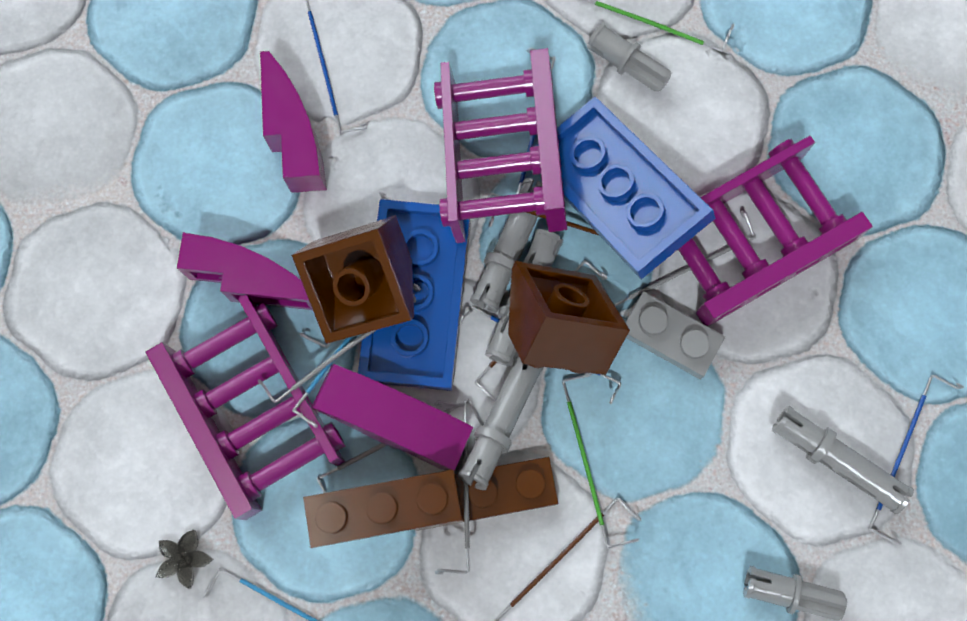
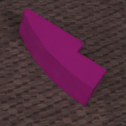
(289, 129)
(240, 272)
(392, 417)

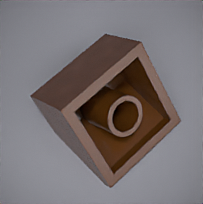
(358, 279)
(563, 320)

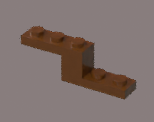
(426, 502)

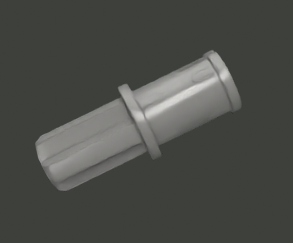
(628, 58)
(794, 594)

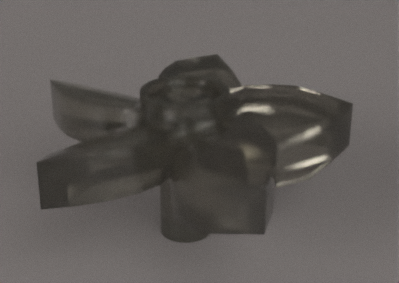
(182, 558)

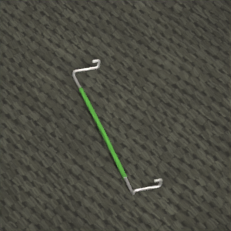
(660, 26)
(587, 469)

